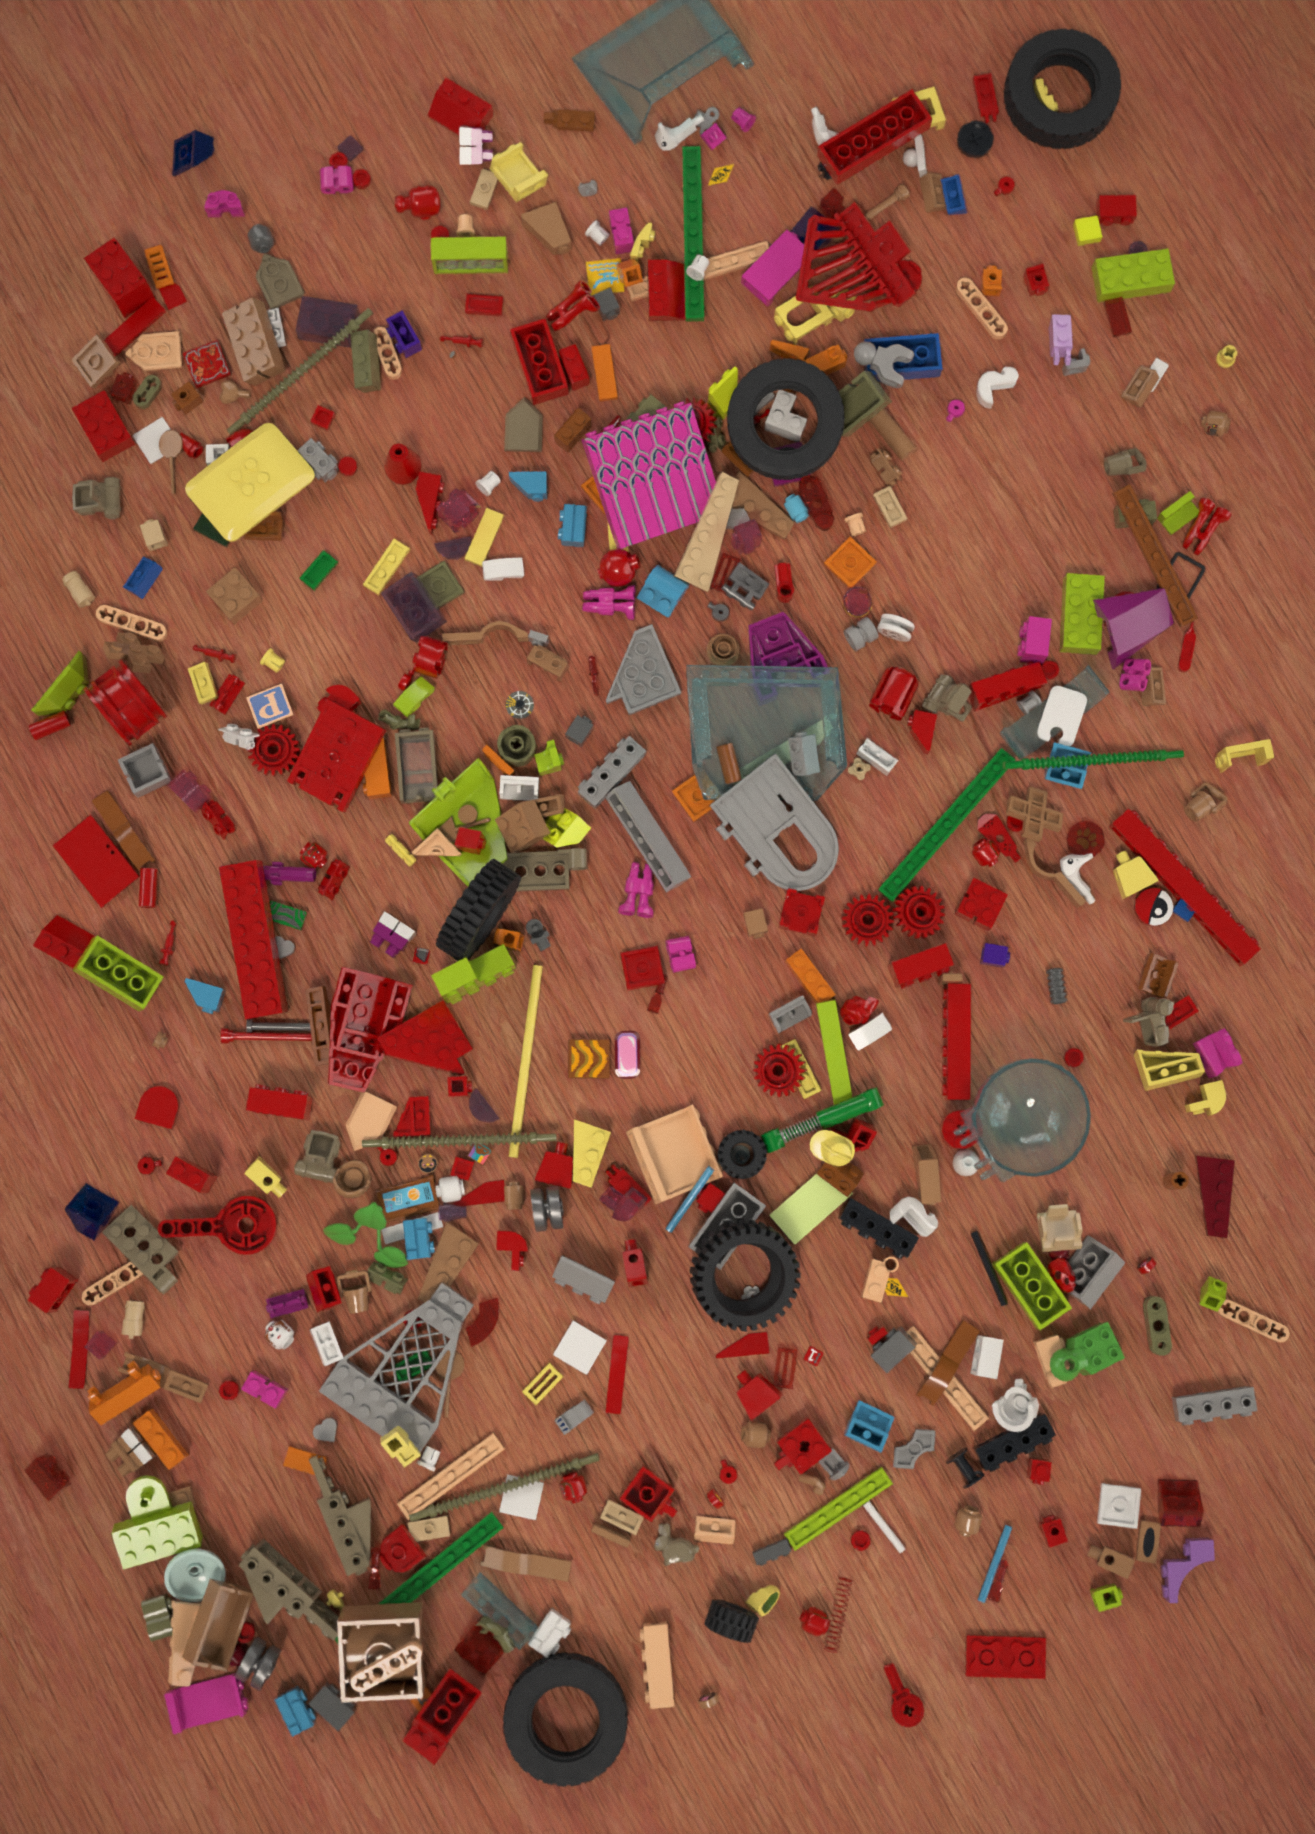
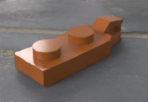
(570, 120)

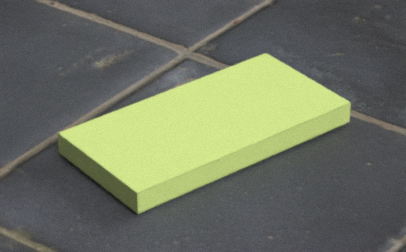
(807, 1208)

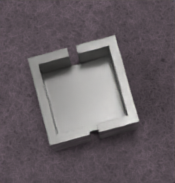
(146, 769)

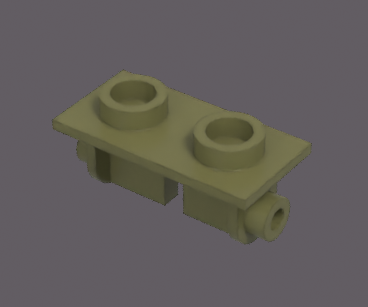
(717, 440)
(394, 1280)

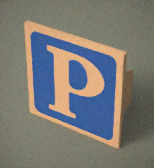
(269, 706)

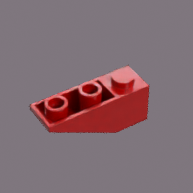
(428, 492)

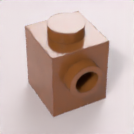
(186, 398)

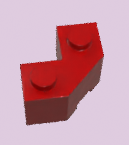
(860, 1134)

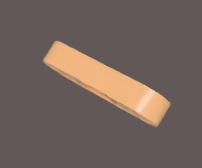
(393, 358)

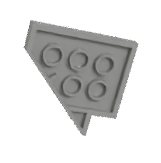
(643, 674)

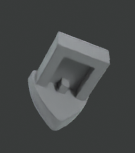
(737, 517)
(834, 1465)

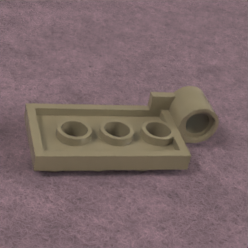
(570, 859)
(158, 1245)

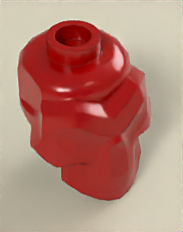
(858, 1010)

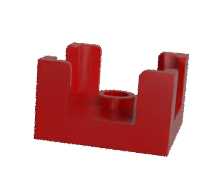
(801, 912)

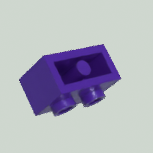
(403, 334)

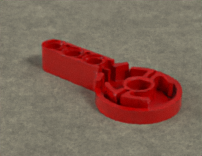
(228, 1226)

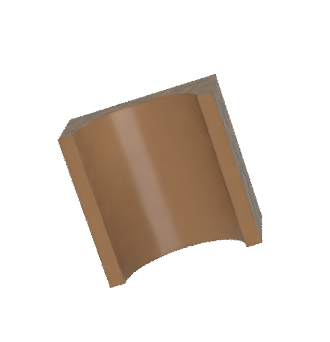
(370, 1634)

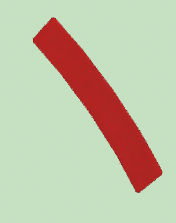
(79, 1352)
(617, 1374)

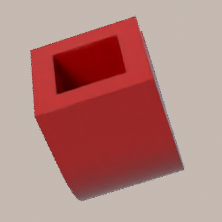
(341, 695)
(512, 1242)

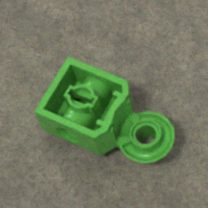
(1087, 1353)

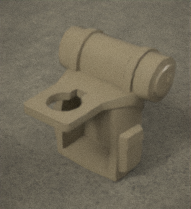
(97, 497)
(948, 698)
(1153, 1020)
(319, 1156)

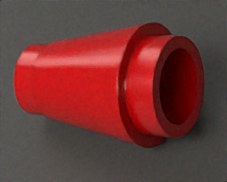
(190, 446)

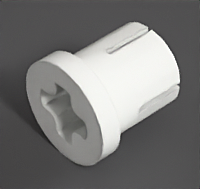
(597, 233)
(698, 267)
(488, 483)
(429, 1458)

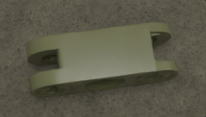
(1162, 1335)

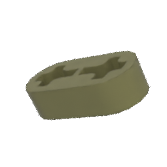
(143, 391)

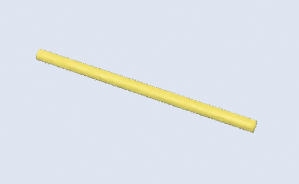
(526, 1057)

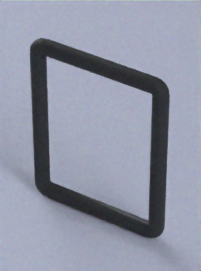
(1193, 562)

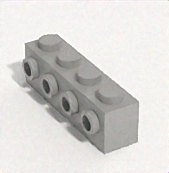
(612, 772)
(1214, 1404)

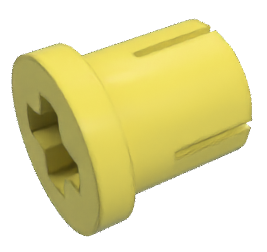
(1228, 360)
(272, 661)

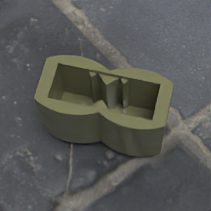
(158, 1616)

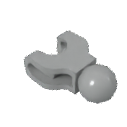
(882, 361)

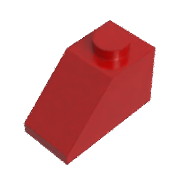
(922, 729)

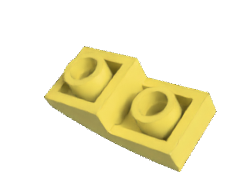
(1041, 93)
(643, 240)

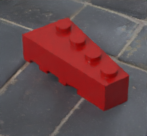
(1006, 685)

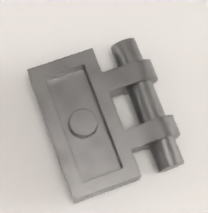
(747, 581)

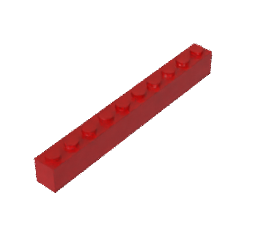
(1184, 886)

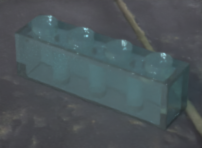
(494, 1604)

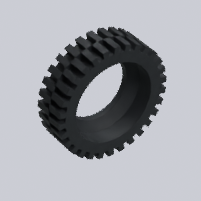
(478, 910)
(765, 1303)

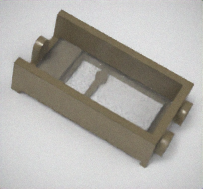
(416, 765)

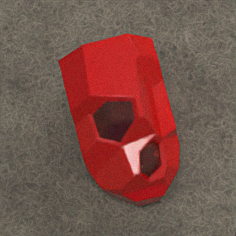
(1062, 1274)

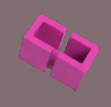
(622, 234)
(271, 1394)

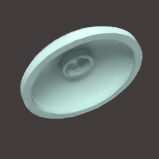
(189, 1582)

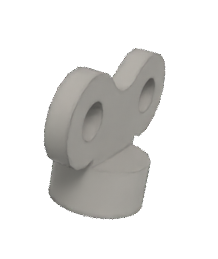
(708, 120)

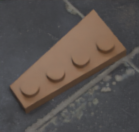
(449, 1259)

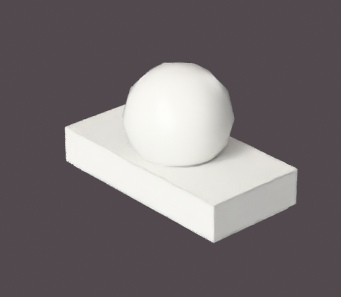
(916, 156)

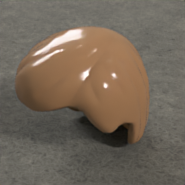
(352, 1179)

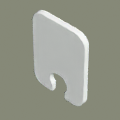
(1062, 710)

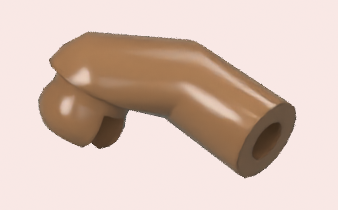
(812, 1480)

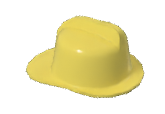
(832, 1148)

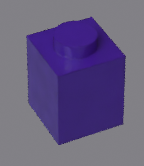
(994, 955)

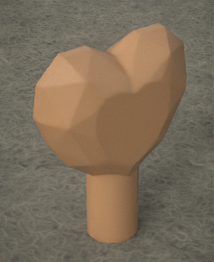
(231, 392)

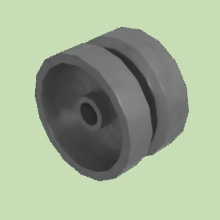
(549, 1208)
(259, 1664)

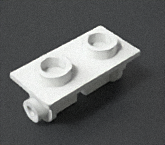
(238, 736)

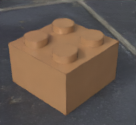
(234, 596)
(522, 826)

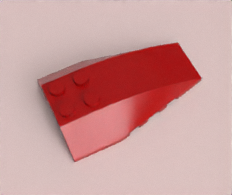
(360, 1013)

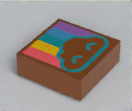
(480, 1153)

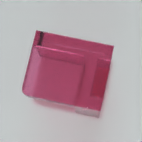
(100, 1344)

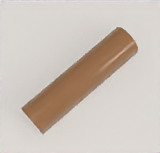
(893, 434)

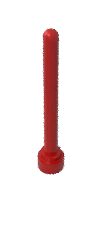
(229, 1036)

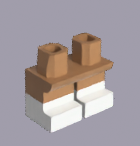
(123, 1447)

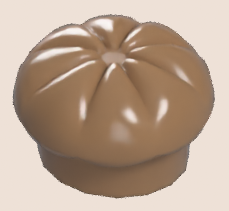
(723, 650)

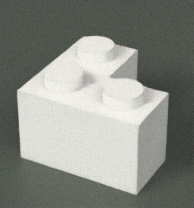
(782, 421)

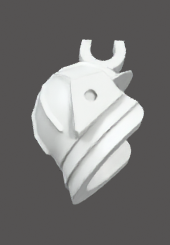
(1016, 1408)

